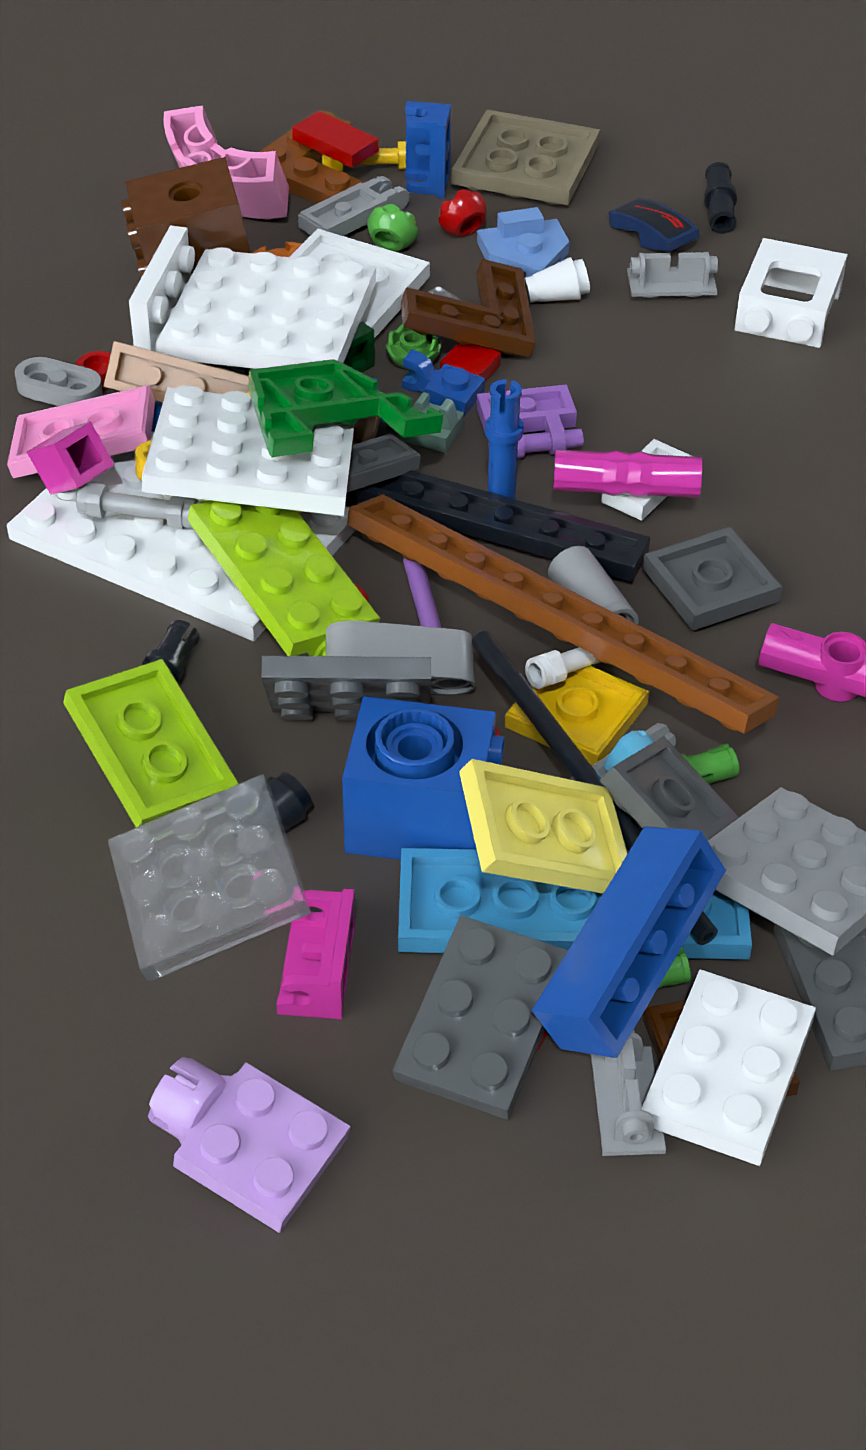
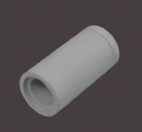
(583, 574)

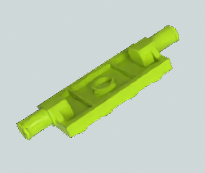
(281, 572)

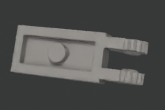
(352, 207)

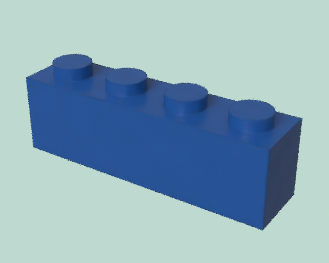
(629, 941)

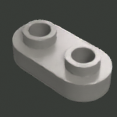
(56, 381)

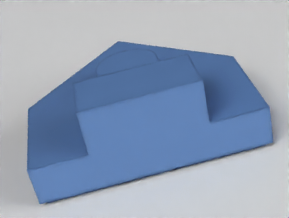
(524, 241)

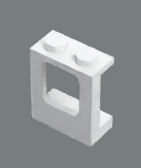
(793, 269)

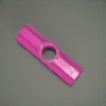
(831, 662)

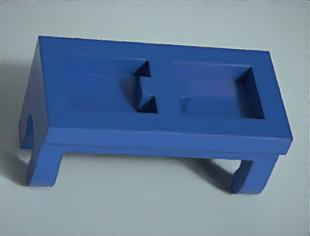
(428, 147)

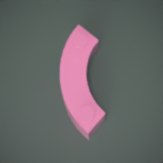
(255, 175)

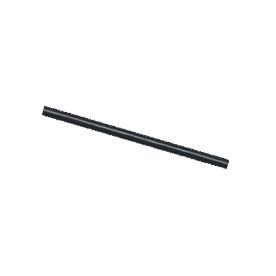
(563, 746)

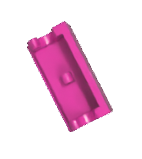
(319, 957)

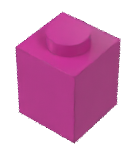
(70, 458)

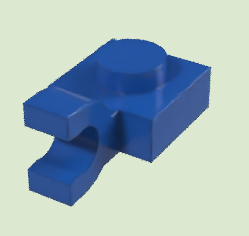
(445, 383)

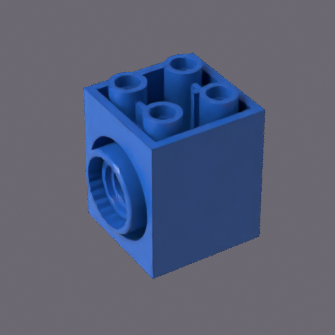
(406, 778)

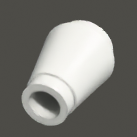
(558, 282)

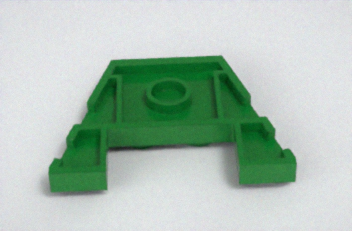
(301, 395)

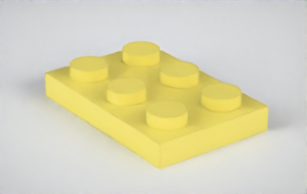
(542, 826)

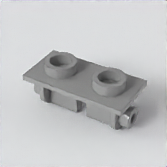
(653, 277)
(620, 1094)

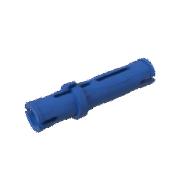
(503, 432)

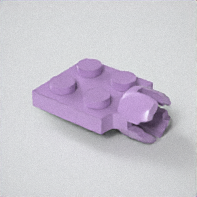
(246, 1137)

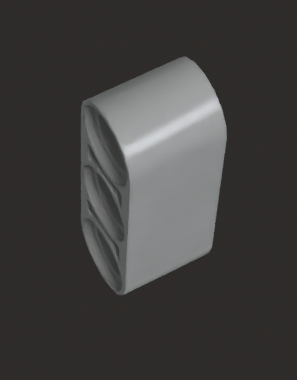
(449, 649)

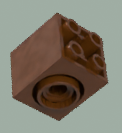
(187, 197)

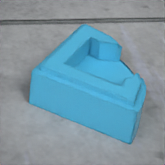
(627, 746)

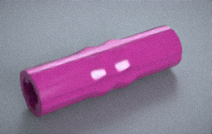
(627, 473)

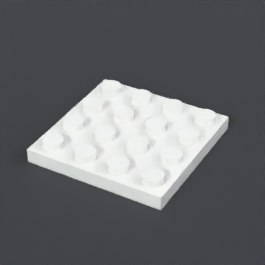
(267, 310)
(216, 452)

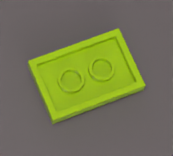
(148, 741)

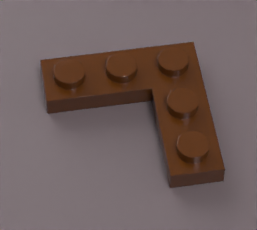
(498, 323)

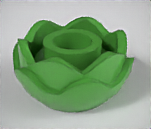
(392, 227)
(405, 339)

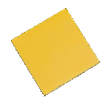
(589, 707)

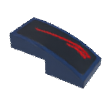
(657, 224)

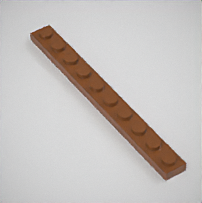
(567, 615)

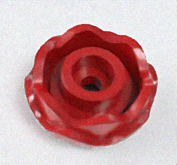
(463, 213)

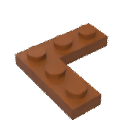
(305, 175)

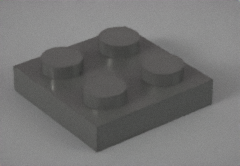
(712, 578)
(666, 791)

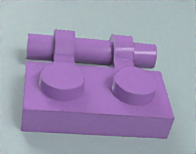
(542, 410)

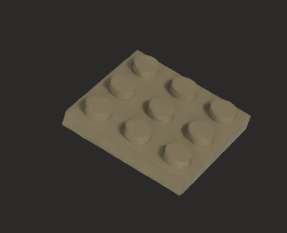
(526, 157)

